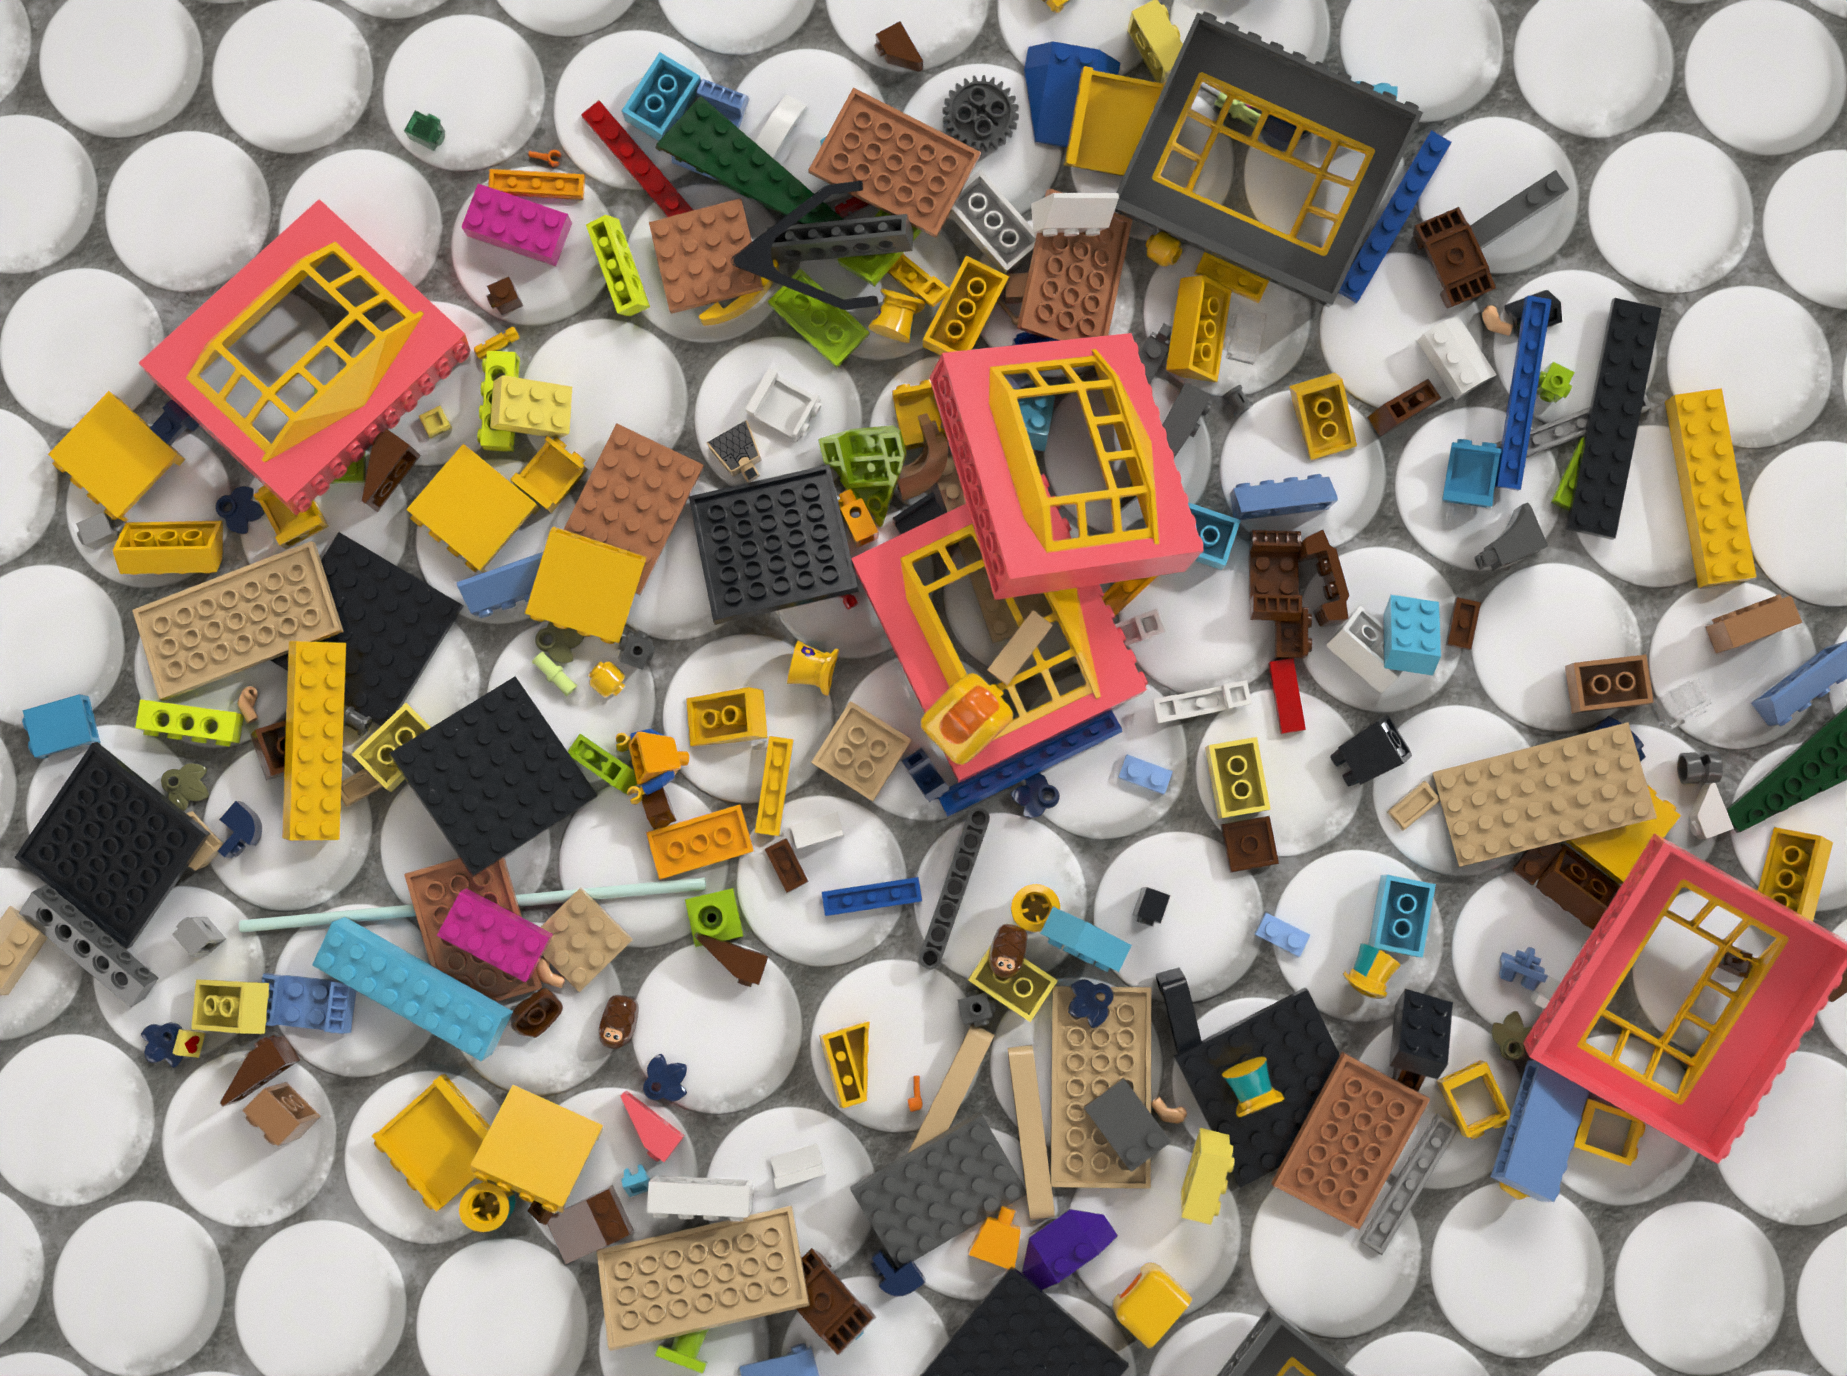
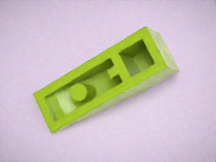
(603, 763)

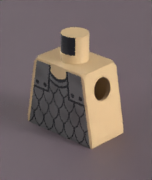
(737, 451)

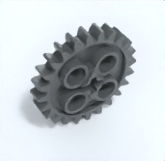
(994, 97)

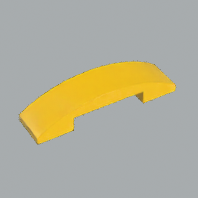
(918, 281)
(718, 315)

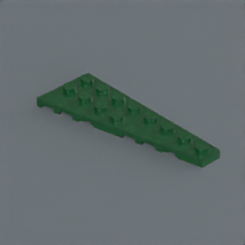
(726, 153)
(1802, 774)

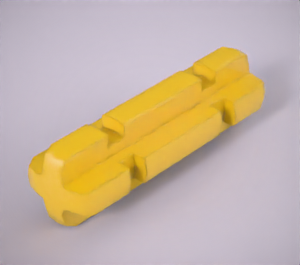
(496, 342)

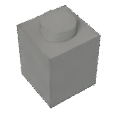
(97, 531)

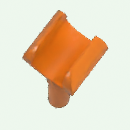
(546, 157)
(916, 1102)

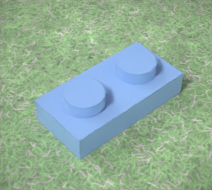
(1145, 774)
(1282, 934)

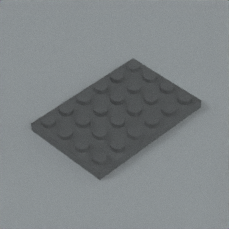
(938, 1190)

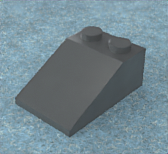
(1127, 1124)

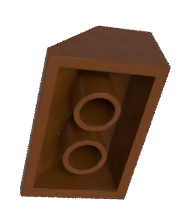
(1577, 886)

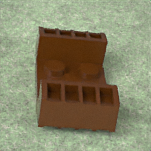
(1454, 257)
(1274, 575)
(1335, 586)
(833, 1308)

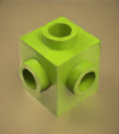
(1554, 383)

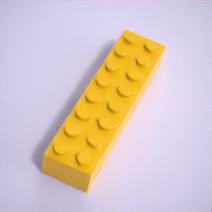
(1710, 488)
(314, 740)

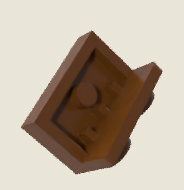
(1292, 637)

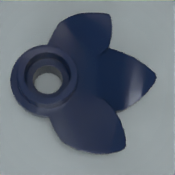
(242, 511)
(1032, 796)
(1087, 1004)
(160, 1045)
(667, 1077)

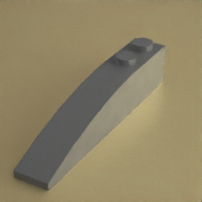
(1519, 208)
(1181, 422)

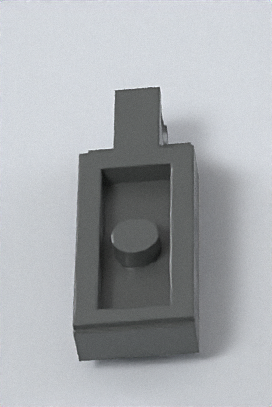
(1155, 351)

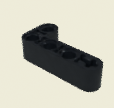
(1179, 1008)

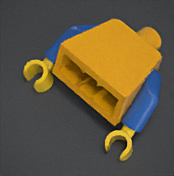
(653, 760)

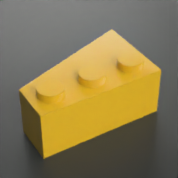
(847, 1062)

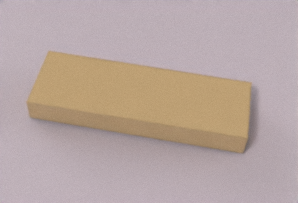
(1019, 647)

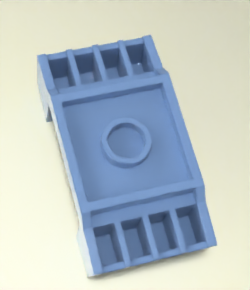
(726, 101)
(309, 1003)

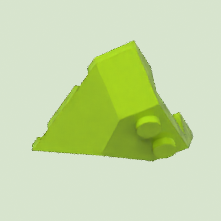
(868, 464)

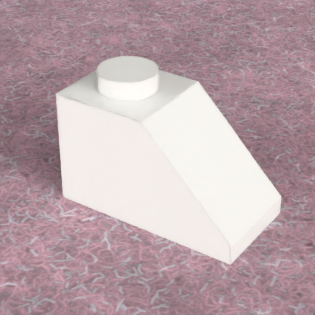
(1709, 813)

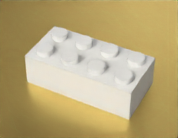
(993, 224)
(700, 1197)

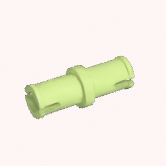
(1239, 110)
(554, 674)

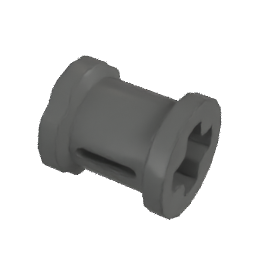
(1238, 400)
(357, 721)

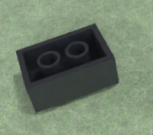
(1421, 1034)

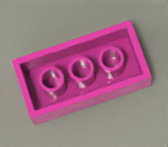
(516, 224)
(495, 934)

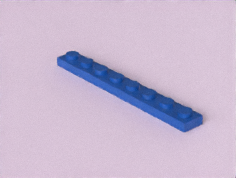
(1394, 216)
(1523, 392)
(1030, 762)

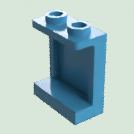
(1471, 473)
(60, 726)

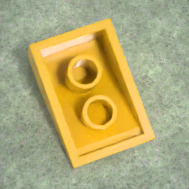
(1323, 415)
(727, 717)

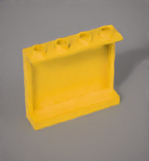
(1109, 120)
(114, 456)
(471, 508)
(585, 585)
(1620, 848)
(435, 1142)
(535, 1149)

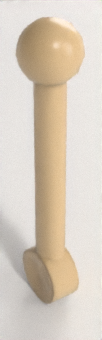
(1014, 319)

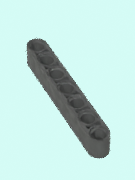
(954, 875)

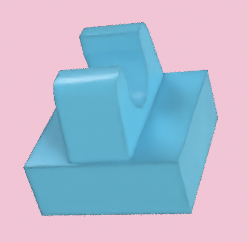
(635, 1183)

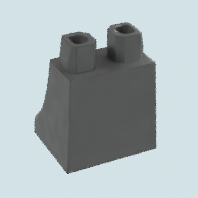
(1519, 540)

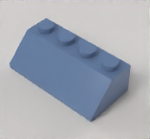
(1282, 498)
(500, 586)
(1803, 685)

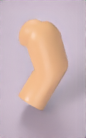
(246, 703)
(1166, 1114)

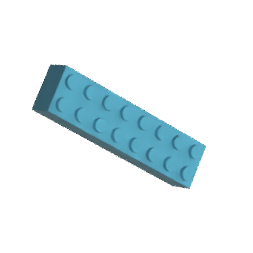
(412, 988)

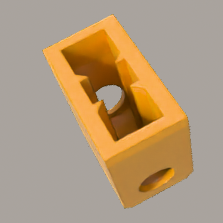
(862, 528)
(997, 1239)

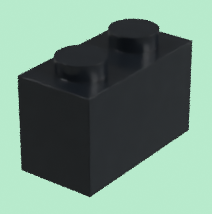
(1150, 906)

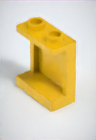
(911, 403)
(550, 474)
(287, 526)

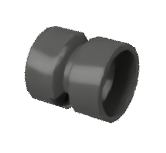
(1703, 767)

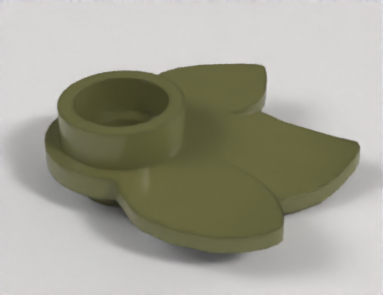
(562, 642)
(188, 786)
(1510, 1032)

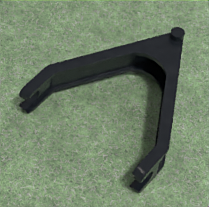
(757, 255)

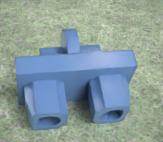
(1524, 965)

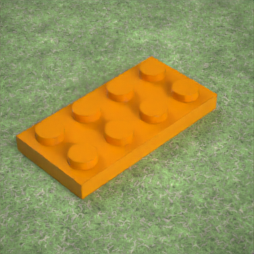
(700, 842)

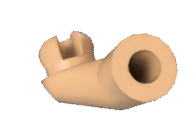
(1494, 323)
(547, 976)

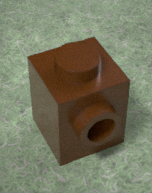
(504, 296)
(658, 809)

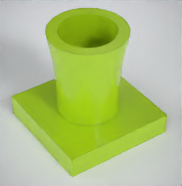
(725, 908)
(685, 1351)

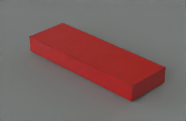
(1287, 696)

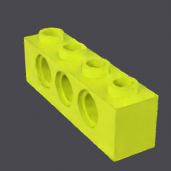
(617, 265)
(493, 364)
(151, 714)

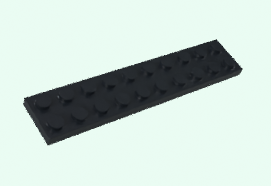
(1613, 419)

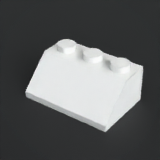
(1073, 213)
(1456, 357)
(1361, 646)

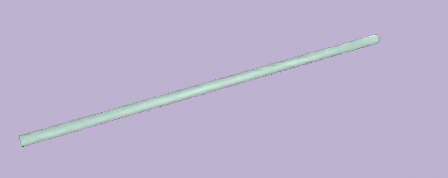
(522, 899)

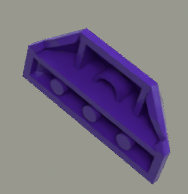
(1065, 1246)

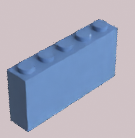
(1540, 1133)

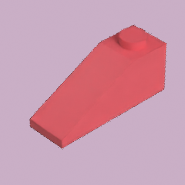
(654, 1131)

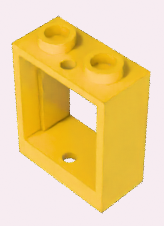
(1465, 1075)
(1635, 1131)

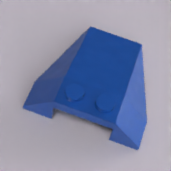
(1052, 86)

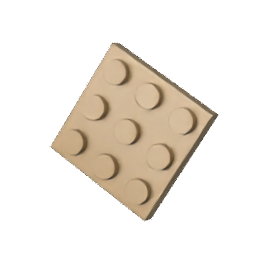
(861, 751)
(583, 939)

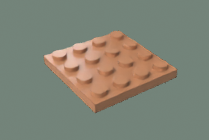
(697, 254)

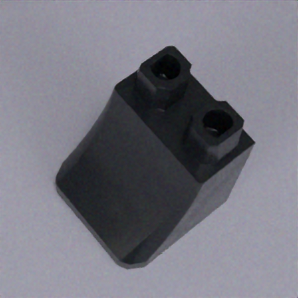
(1372, 752)

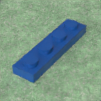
(871, 896)

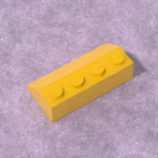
(965, 308)
(1198, 329)
(169, 547)
(1795, 870)

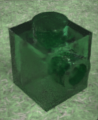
(425, 130)

